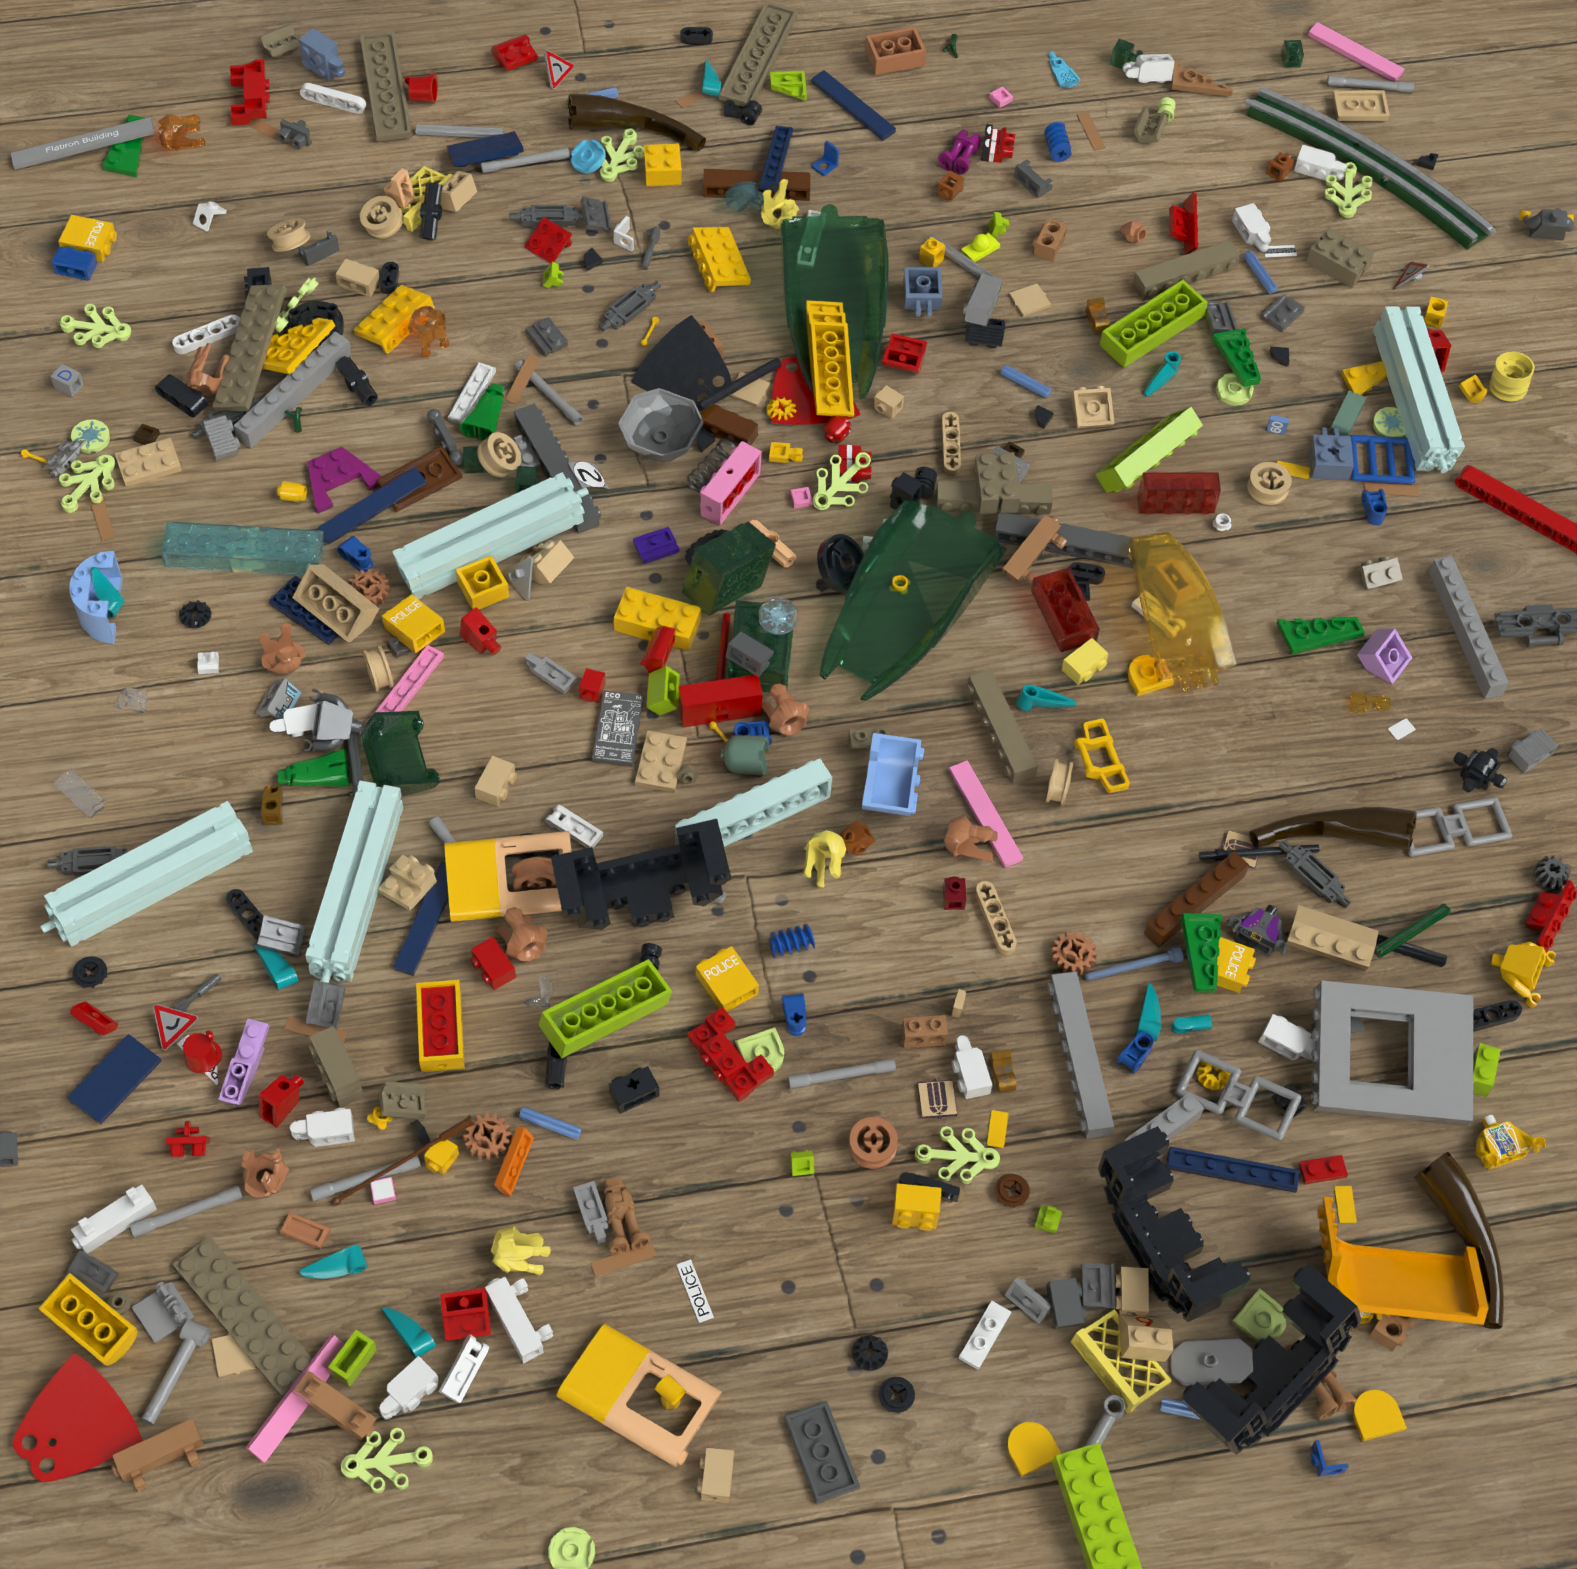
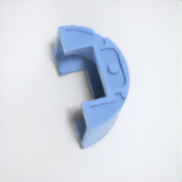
(91, 611)
(892, 775)

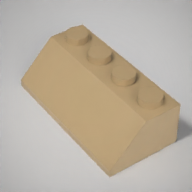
(335, 602)
(1332, 937)

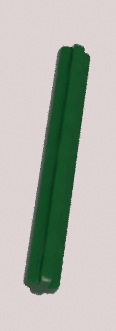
(1411, 930)

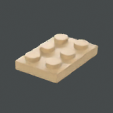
(1361, 105)
(148, 462)
(661, 761)

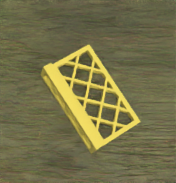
(412, 217)
(1108, 1373)

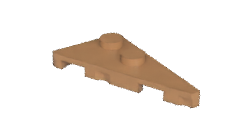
(1193, 81)

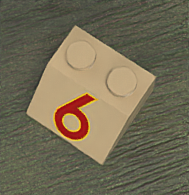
(1145, 1338)

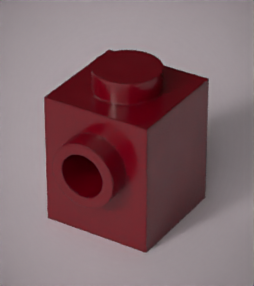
(954, 893)

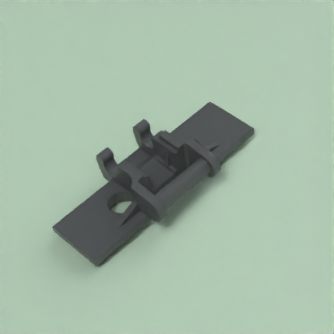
(1535, 618)

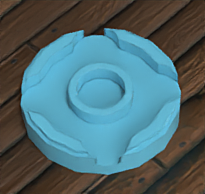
(588, 156)

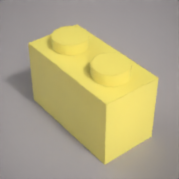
(1085, 661)

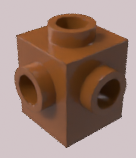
(857, 838)

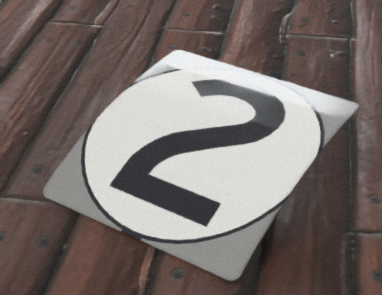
(588, 474)

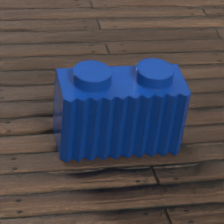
(74, 263)

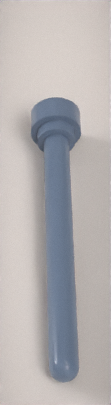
(1173, 955)

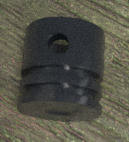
(928, 479)
(1283, 1102)

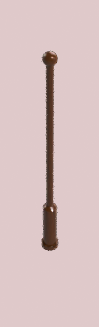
(442, 1137)

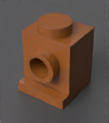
(1282, 162)
(948, 189)

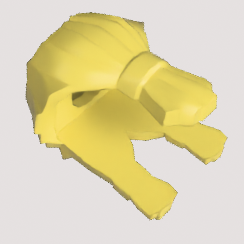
(777, 203)
(822, 846)
(512, 1248)

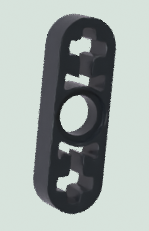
(246, 905)
(1498, 1009)

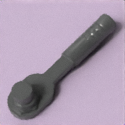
(655, 235)
(185, 1003)

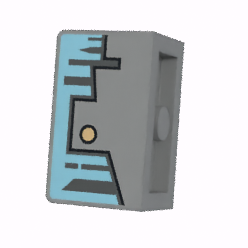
(279, 698)

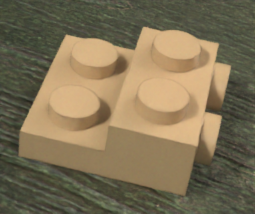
(1092, 407)
(408, 882)

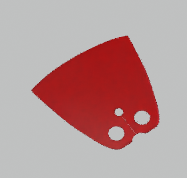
(794, 388)
(82, 1417)

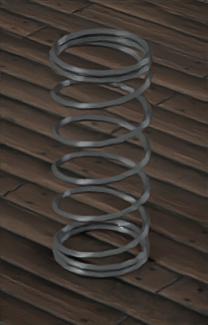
(721, 460)

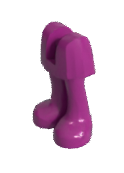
(960, 143)

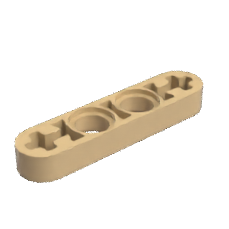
(951, 444)
(993, 918)

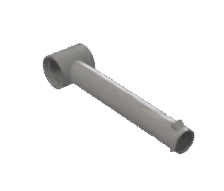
(193, 1335)
(1106, 1420)

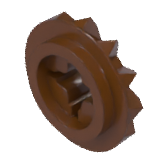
(1008, 1181)

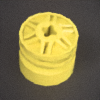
(1511, 376)

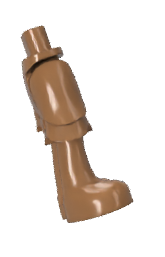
(620, 1207)
(1327, 1405)

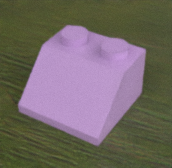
(1385, 655)

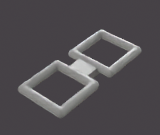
(1456, 825)
(1240, 1095)

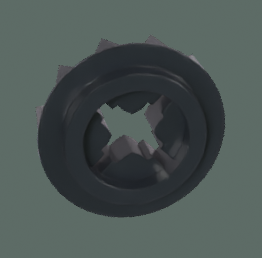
(201, 618)
(90, 963)
(862, 1360)
(898, 1385)

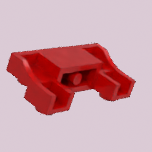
(253, 79)
(724, 1059)

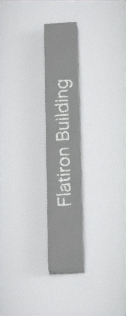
(82, 143)

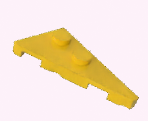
(1364, 377)

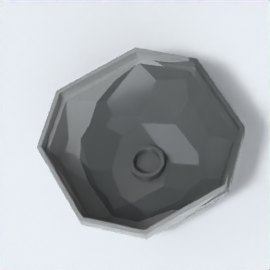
(660, 424)

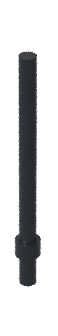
(1221, 854)

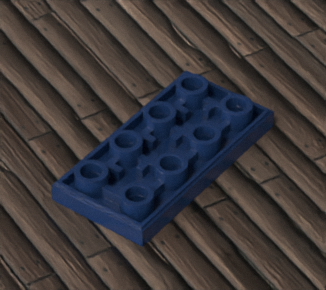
(484, 149)
(284, 603)
(114, 1079)

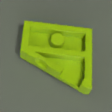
(789, 83)

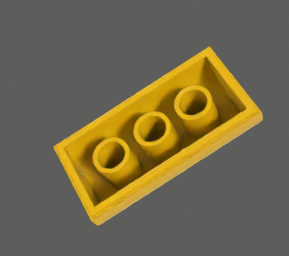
(89, 1320)

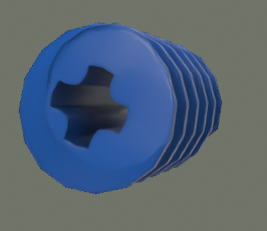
(1058, 141)
(791, 939)

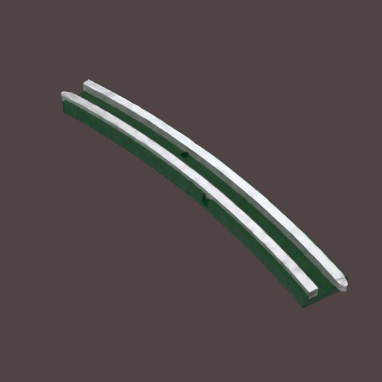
(1374, 161)

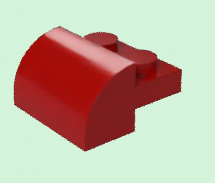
(514, 52)
(904, 353)
(658, 648)
(465, 1314)

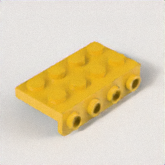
(718, 257)
(390, 319)

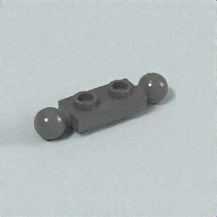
(440, 430)

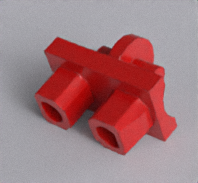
(198, 1142)

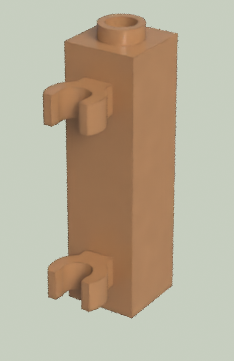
(1032, 548)
(335, 1406)
(158, 1451)

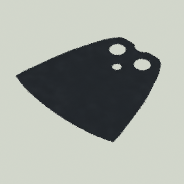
(681, 361)

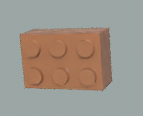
(895, 51)

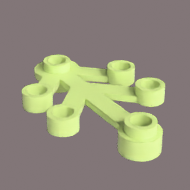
(610, 171)
(1348, 207)
(307, 287)
(118, 331)
(87, 480)
(839, 483)
(960, 1155)
(383, 1461)

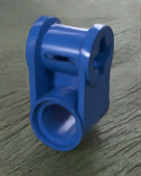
(1374, 506)
(356, 554)
(753, 728)
(794, 1012)
(1135, 1055)

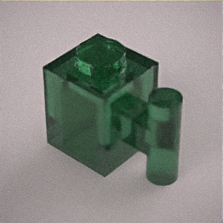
(1123, 53)

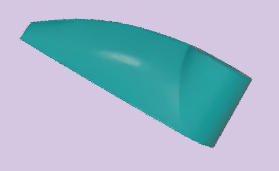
(710, 81)
(1164, 373)
(107, 592)
(1040, 697)
(277, 968)
(1150, 1014)
(344, 1262)
(410, 1332)

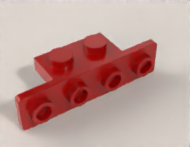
(1184, 223)
(1550, 912)

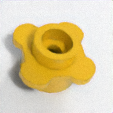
(900, 577)
(380, 1123)

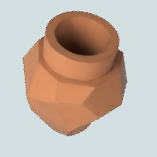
(1134, 231)

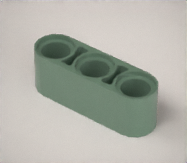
(1348, 413)

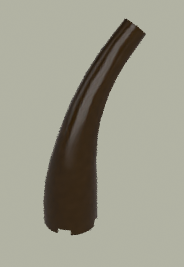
(603, 113)
(1370, 825)
(1458, 1202)

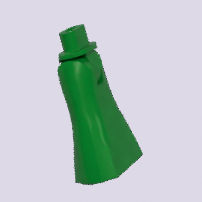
(485, 414)
(320, 771)

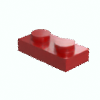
(93, 1018)
(1323, 1169)

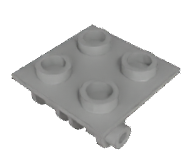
(66, 455)
(162, 1311)

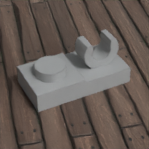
(528, 457)
(1028, 1300)

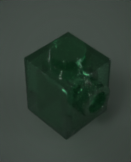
(1292, 54)
(471, 460)
(526, 478)

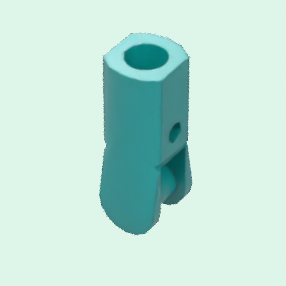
(1192, 1024)

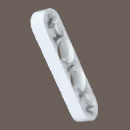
(314, 93)
(208, 336)

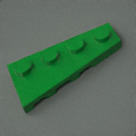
(125, 156)
(1237, 353)
(1316, 633)
(1202, 948)

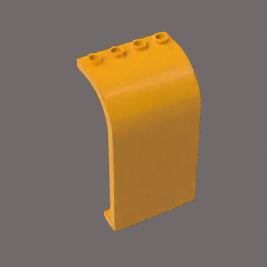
(1403, 1280)

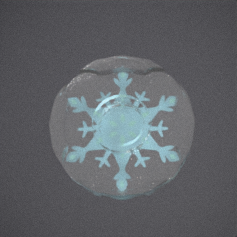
(778, 616)

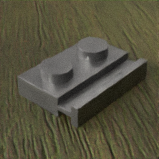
(595, 214)
(1283, 313)
(1220, 317)
(546, 336)
(280, 936)
(325, 1004)
(92, 1273)
(1098, 1286)

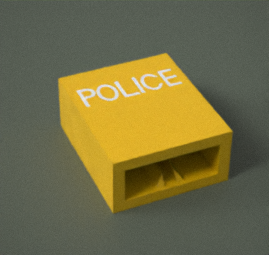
(89, 235)
(413, 623)
(1233, 965)
(727, 979)

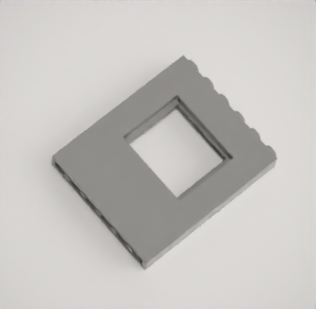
(1437, 1053)

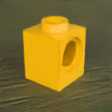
(932, 252)
(1435, 312)
(441, 1156)

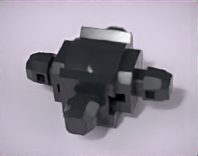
(1480, 770)

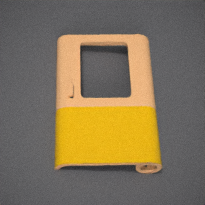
(479, 876)
(608, 1378)

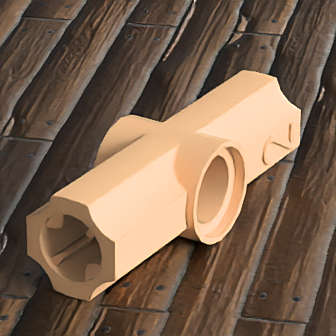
(781, 553)

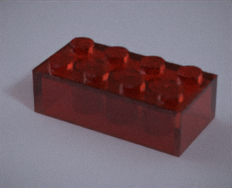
(1178, 492)
(1064, 609)

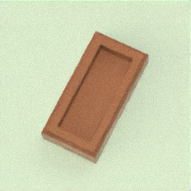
(305, 1230)

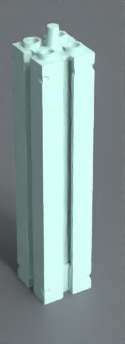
(1418, 388)
(495, 531)
(146, 874)
(354, 882)

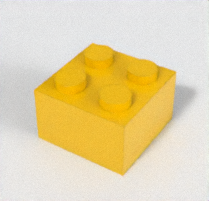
(662, 164)
(482, 583)
(916, 1206)

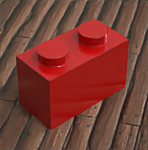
(493, 963)

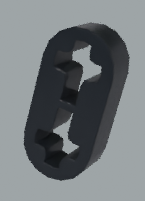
(696, 35)
(385, 277)
(1087, 571)

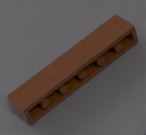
(718, 181)
(1196, 898)

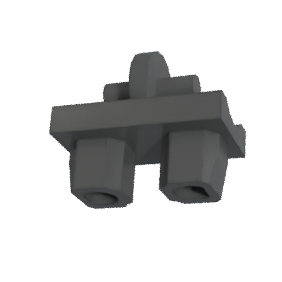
(296, 132)

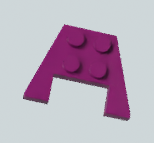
(335, 470)

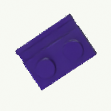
(656, 545)

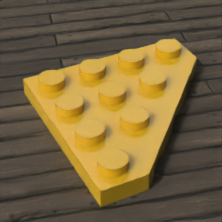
(292, 348)

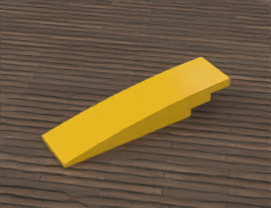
(829, 358)

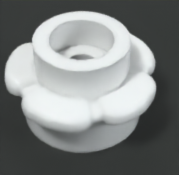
(1225, 520)

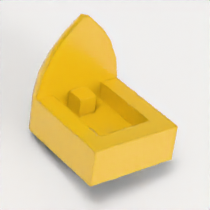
(1473, 389)

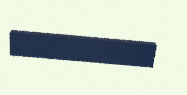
(853, 105)
(776, 158)
(372, 505)
(424, 924)
(1232, 1169)

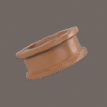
(533, 874)
(874, 1129)

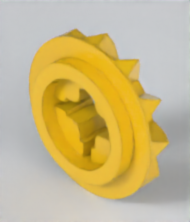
(773, 405)
(1209, 1080)

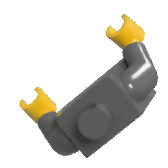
(1548, 223)

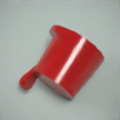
(423, 88)
(201, 1052)

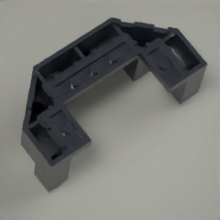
(643, 879)
(1163, 1243)
(1279, 1376)

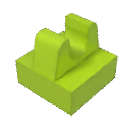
(997, 224)
(552, 276)
(802, 1163)
(1048, 1219)

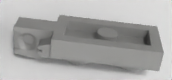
(551, 672)
(592, 1210)

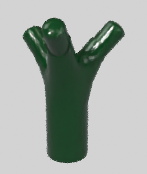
(952, 45)
(296, 419)

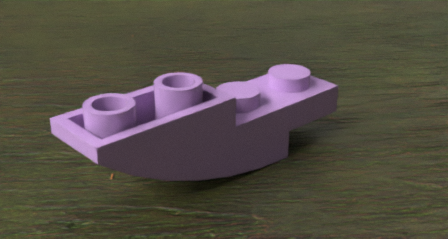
(245, 1064)

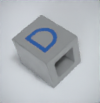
(67, 380)

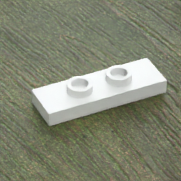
(985, 1335)

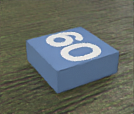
(1277, 424)

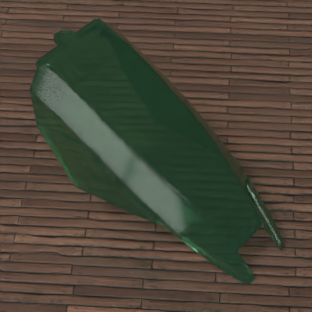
(837, 262)
(890, 630)

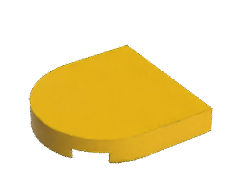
(1143, 676)
(1377, 1415)
(1031, 1447)

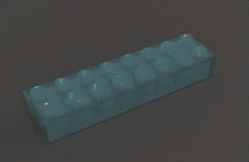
(242, 548)

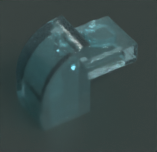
(744, 195)

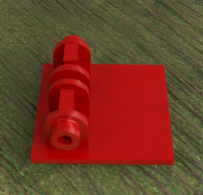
(548, 240)

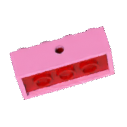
(730, 483)

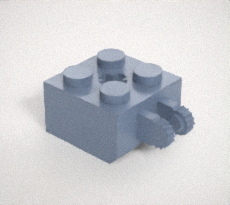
(321, 55)
(922, 289)
(1331, 456)

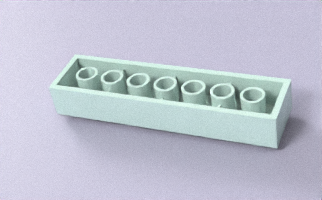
(767, 803)

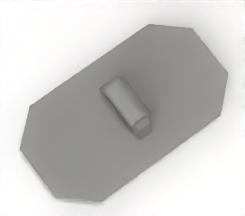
(1211, 1360)

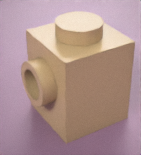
(888, 402)

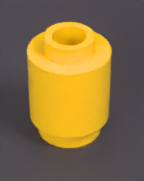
(292, 491)

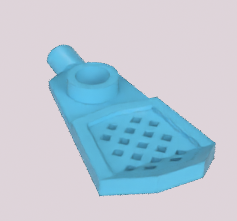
(1064, 75)

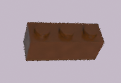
(729, 425)

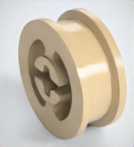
(376, 211)
(288, 234)
(499, 454)
(1259, 485)
(378, 668)
(1059, 782)

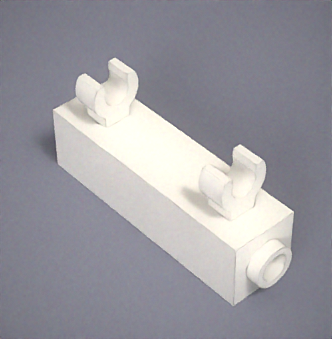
(113, 1219)
(514, 1319)

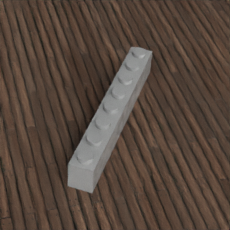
(292, 390)
(1468, 627)
(1081, 1055)

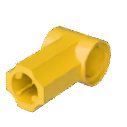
(670, 1392)

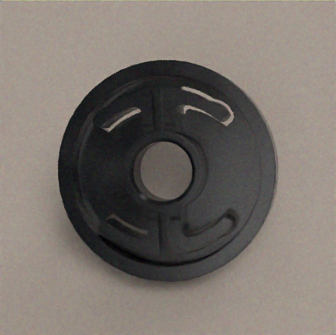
(312, 310)
(830, 562)

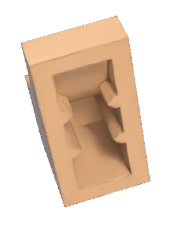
(400, 189)

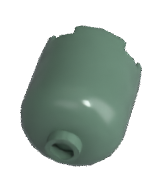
(746, 754)

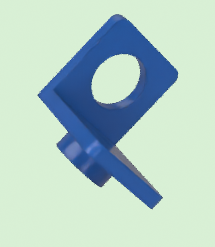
(830, 157)
(1318, 1460)

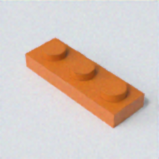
(514, 1161)

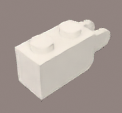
(1150, 68)
(1319, 164)
(1252, 226)
(296, 720)
(1287, 1038)
(971, 1069)
(325, 1127)
(408, 1388)

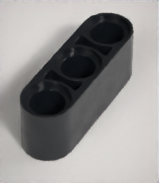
(181, 395)

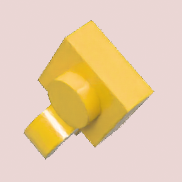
(782, 453)

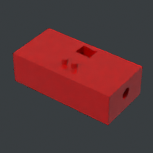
(720, 700)

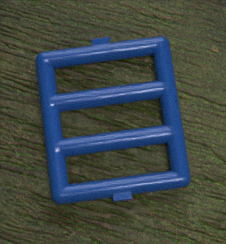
(1373, 476)

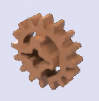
(371, 586)
(1076, 949)
(481, 1144)

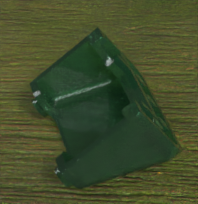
(395, 752)

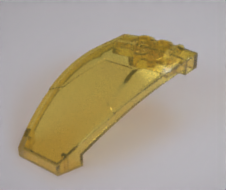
(1179, 612)

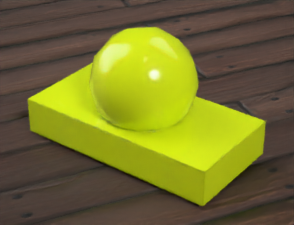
(980, 247)

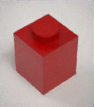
(592, 685)

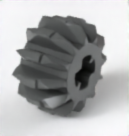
(1552, 873)

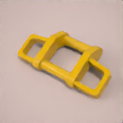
(1086, 744)

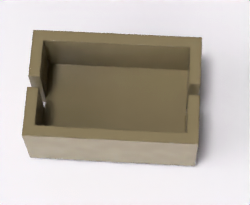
(1340, 257)
(996, 480)
(335, 1067)

